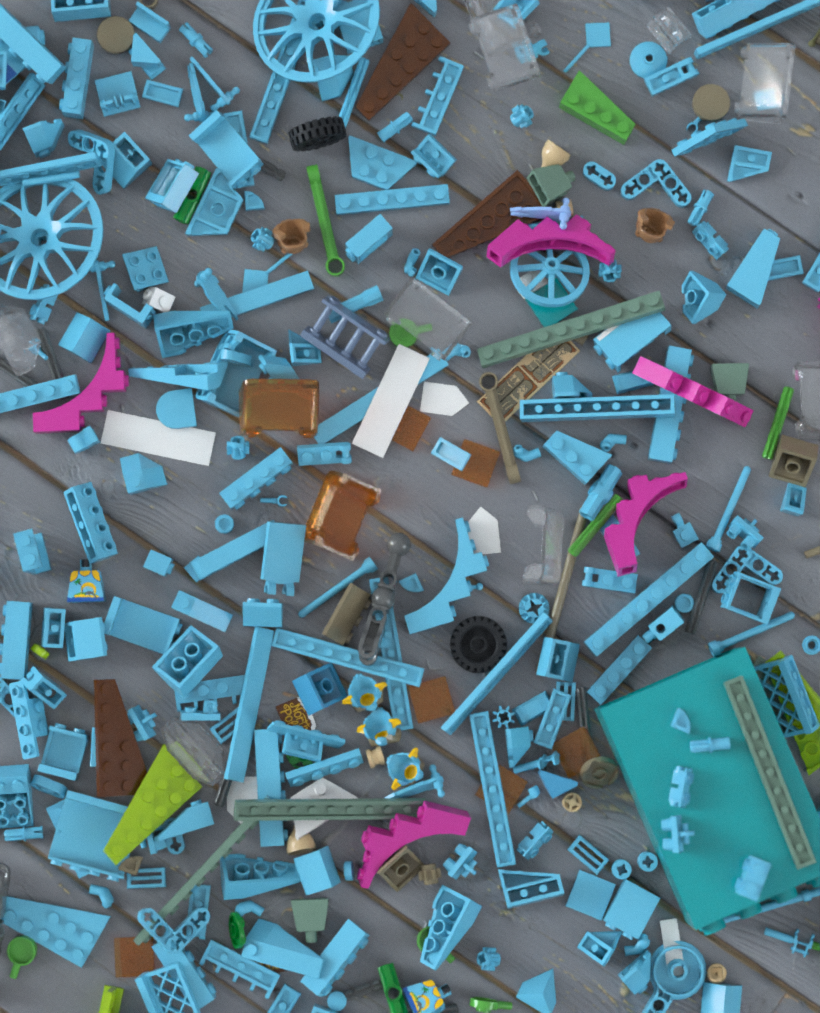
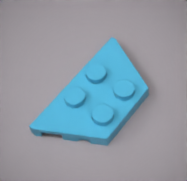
(377, 165)
(216, 209)

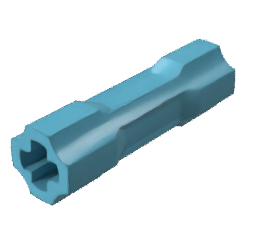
(366, 298)

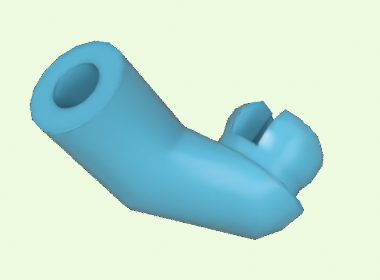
(411, 260)
(460, 350)
(525, 455)
(249, 906)
(639, 947)

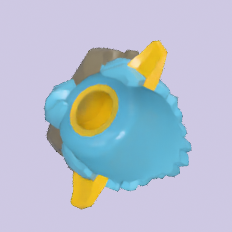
(364, 693)
(380, 728)
(405, 768)

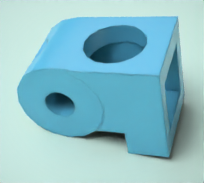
(83, 440)

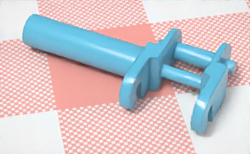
(540, 763)
(790, 939)

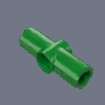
(188, 206)
(390, 981)

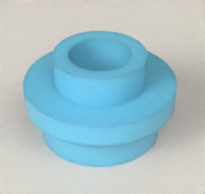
(815, 640)

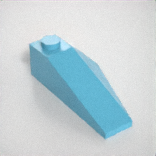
(184, 329)
(449, 923)
(276, 947)

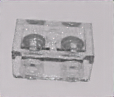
(668, 30)

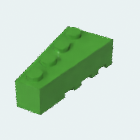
(596, 109)

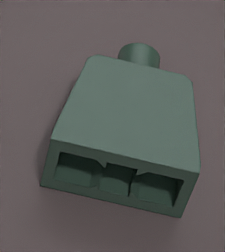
(550, 183)
(730, 379)
(310, 916)

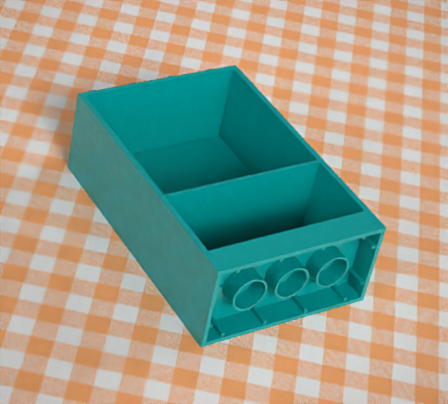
(726, 797)

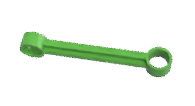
(324, 219)

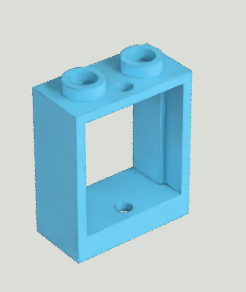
(172, 185)
(368, 239)
(767, 604)

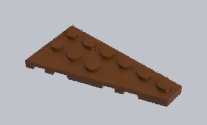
(406, 56)
(489, 217)
(117, 752)

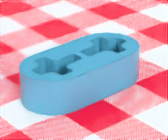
(602, 172)
(236, 358)
(49, 786)
(179, 838)

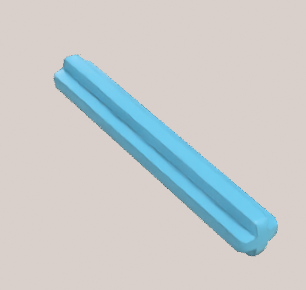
(354, 90)

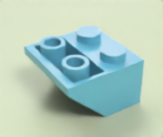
(128, 161)
(262, 614)
(85, 639)
(558, 659)

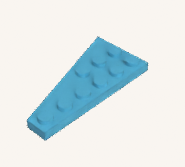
(58, 928)

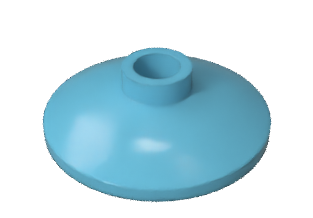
(645, 68)

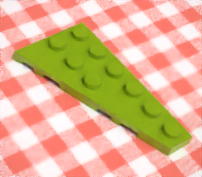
(808, 743)
(156, 799)

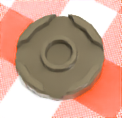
(115, 35)
(711, 102)
(599, 772)

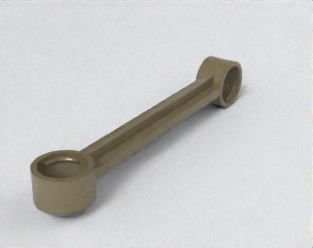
(501, 430)

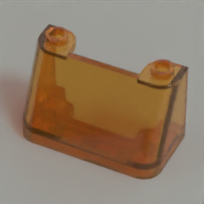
(279, 406)
(339, 514)

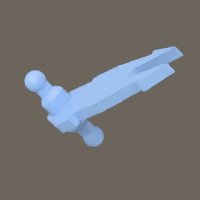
(557, 214)

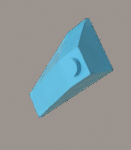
(249, 877)

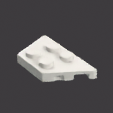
(318, 790)

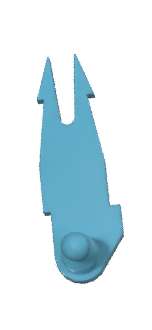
(224, 98)
(200, 114)
(98, 267)
(213, 291)
(435, 782)

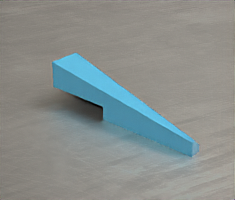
(199, 376)

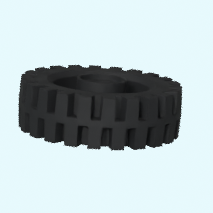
(317, 133)
(462, 644)

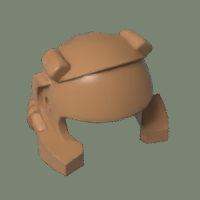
(653, 224)
(292, 235)

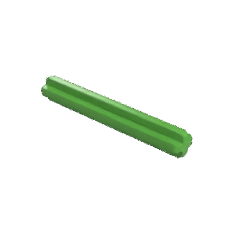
(778, 422)
(594, 526)

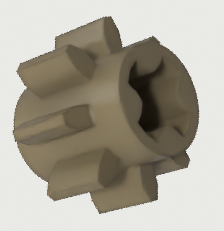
(429, 874)

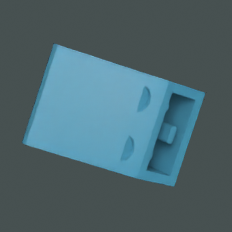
(16, 796)

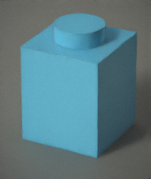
(159, 563)

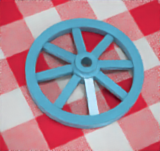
(550, 273)

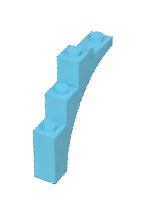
(467, 564)

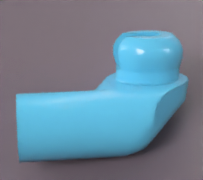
(612, 439)
(104, 894)

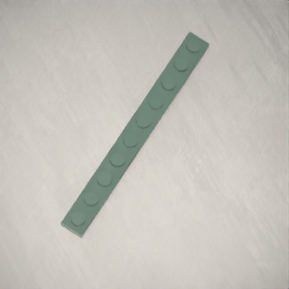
(571, 329)
(769, 772)
(324, 809)
(198, 877)

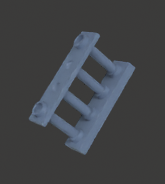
(329, 346)

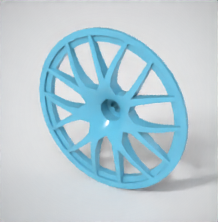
(309, 19)
(43, 227)

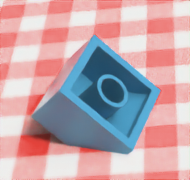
(319, 688)

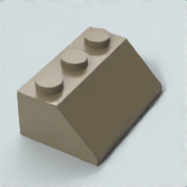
(347, 614)

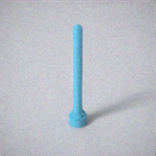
(715, 542)
(367, 567)
(717, 647)

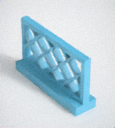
(803, 708)
(152, 997)

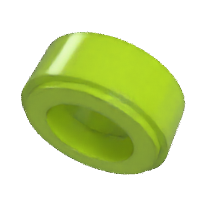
(39, 650)

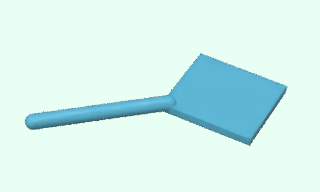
(596, 36)
(257, 278)

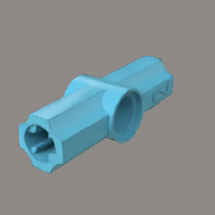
(600, 492)

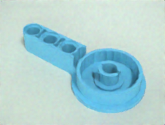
(671, 987)

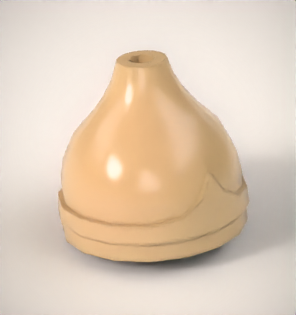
(553, 154)
(303, 845)

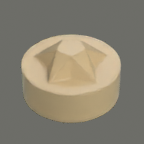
(716, 973)

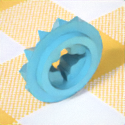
(525, 604)

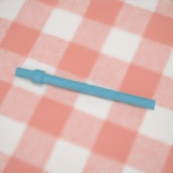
(805, 895)

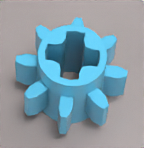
(521, 116)
(262, 239)
(611, 272)
(237, 447)
(501, 712)
(488, 959)

